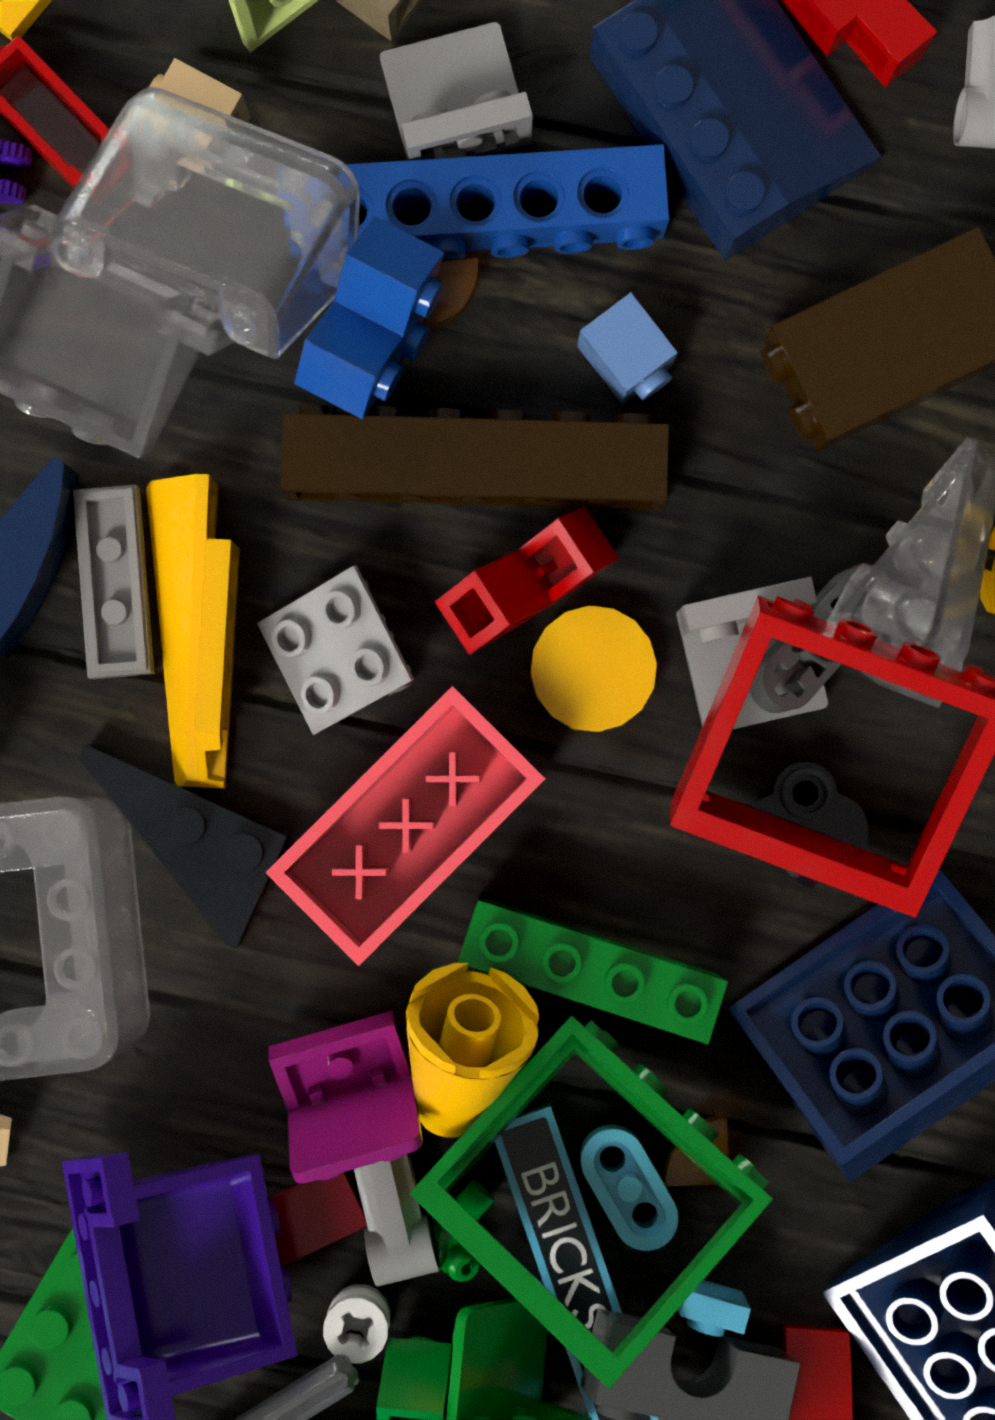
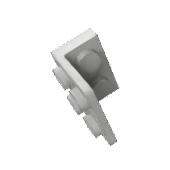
(457, 95)
(711, 635)

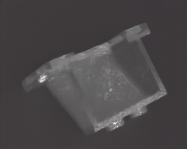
(98, 348)

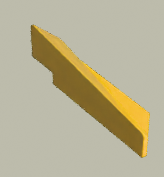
(196, 623)

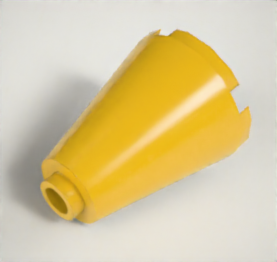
(466, 1043)

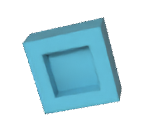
(716, 1308)

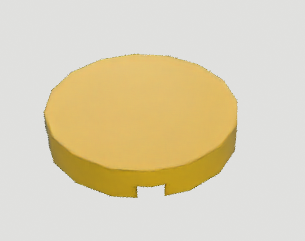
(593, 668)

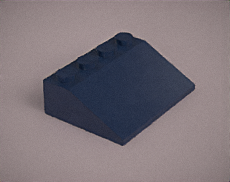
(739, 109)
(881, 1026)
(929, 1310)

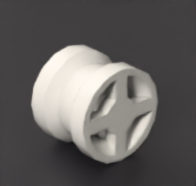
(362, 1310)

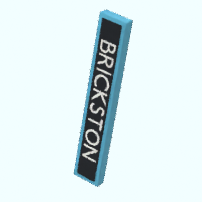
(557, 1223)

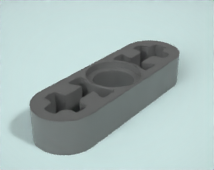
(782, 656)

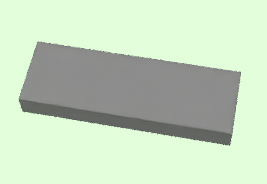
(113, 582)

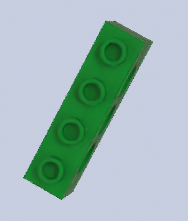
(594, 970)

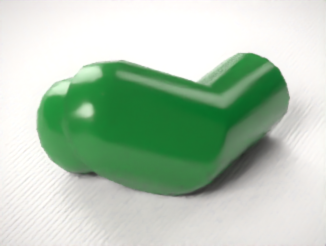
(449, 1252)

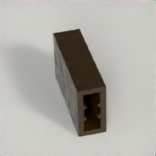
(887, 341)

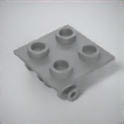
(335, 650)

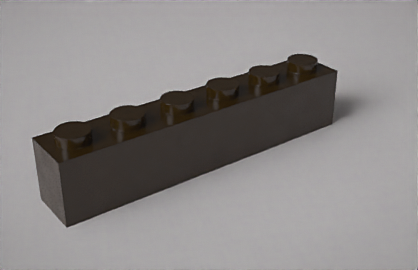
(474, 460)

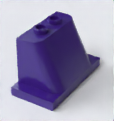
(177, 1277)

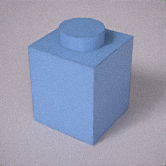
(628, 350)

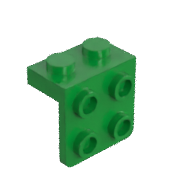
(500, 1366)

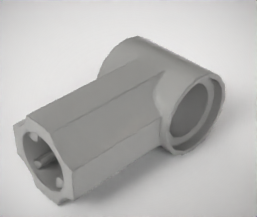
(976, 103)
(397, 1232)

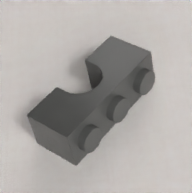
(740, 1384)

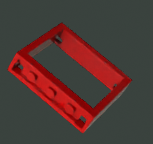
(801, 848)

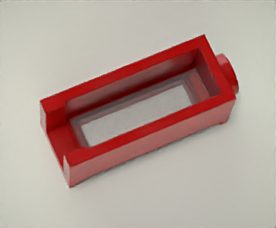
(47, 111)

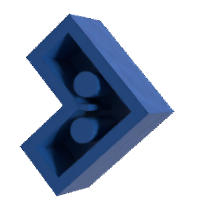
(374, 319)

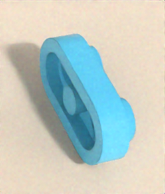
(627, 1185)

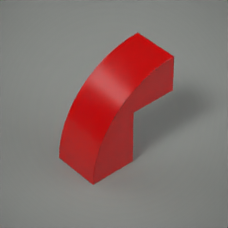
(527, 580)

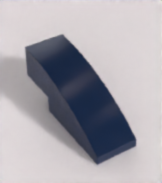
(32, 548)

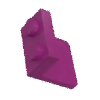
(347, 1097)

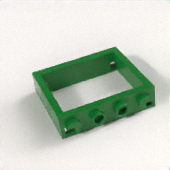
(646, 1095)

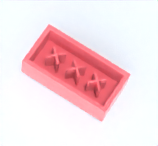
(405, 826)

